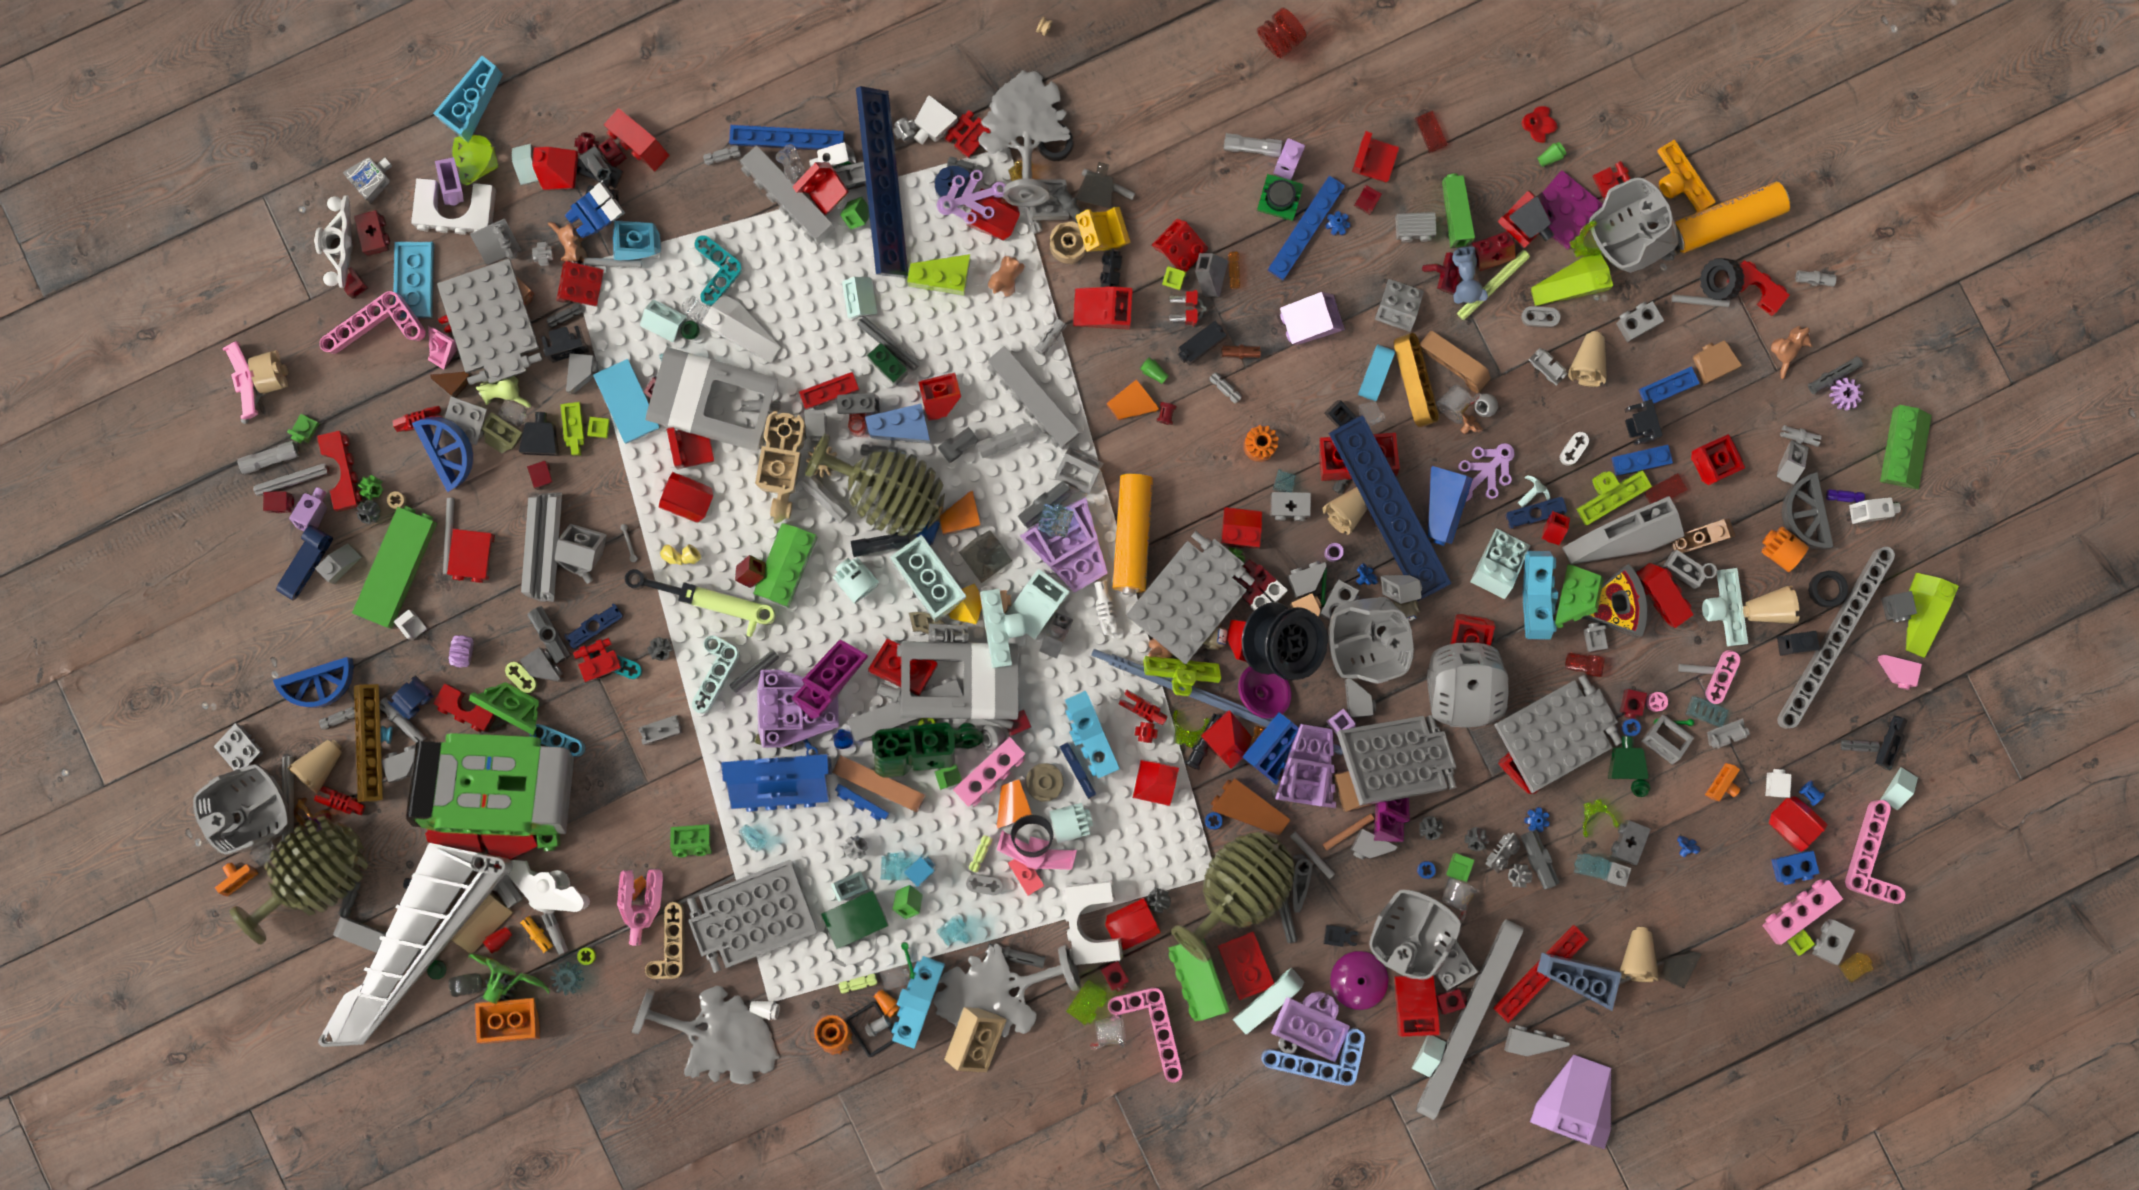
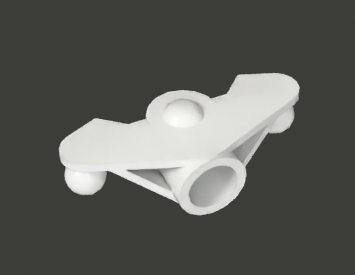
(324, 238)
(547, 890)

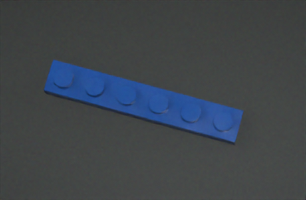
(779, 137)
(1306, 228)

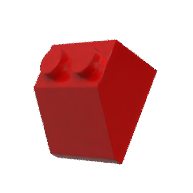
(1241, 528)

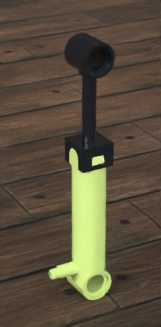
(709, 599)

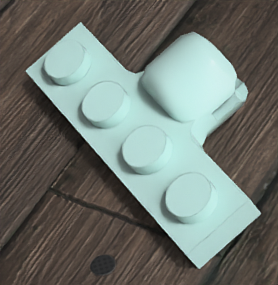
(1728, 607)
(1000, 627)

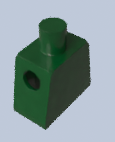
(1628, 761)

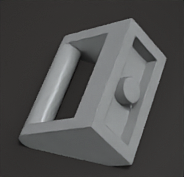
(1082, 461)
(1662, 746)

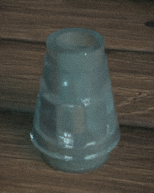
(753, 838)

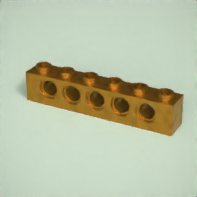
(368, 742)

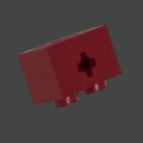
(365, 225)
(1494, 251)

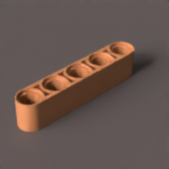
(882, 786)

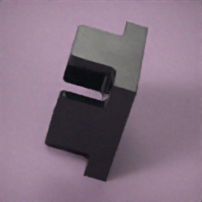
(564, 344)
(1643, 422)

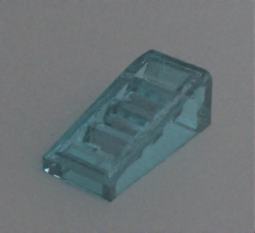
(1692, 707)

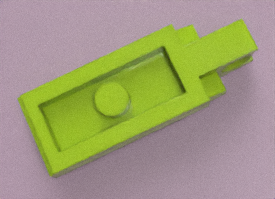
(573, 426)

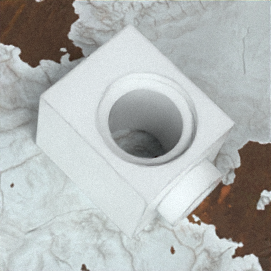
(1778, 784)

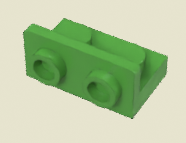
(690, 840)

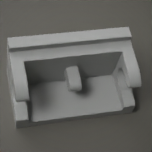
(660, 730)

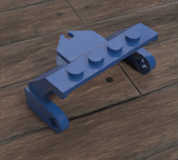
(777, 782)

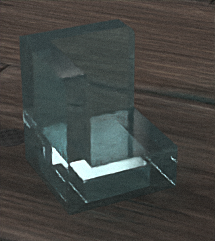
(1283, 481)

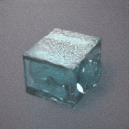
(1055, 520)
(1583, 864)

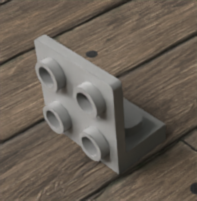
(1399, 305)

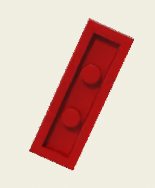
(828, 390)

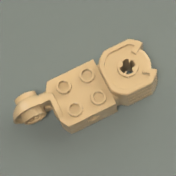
(781, 461)

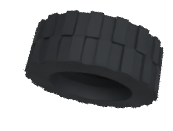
(1736, 279)

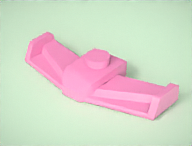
(242, 379)
(1050, 860)

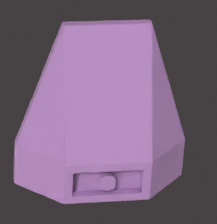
(780, 718)
(1578, 1103)

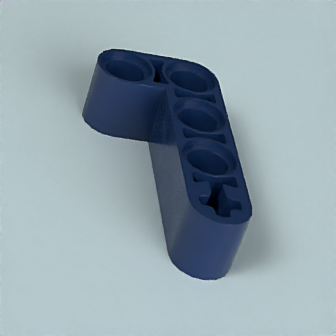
(304, 563)

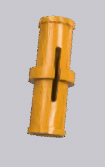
(536, 934)

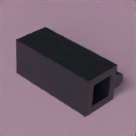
(1201, 343)

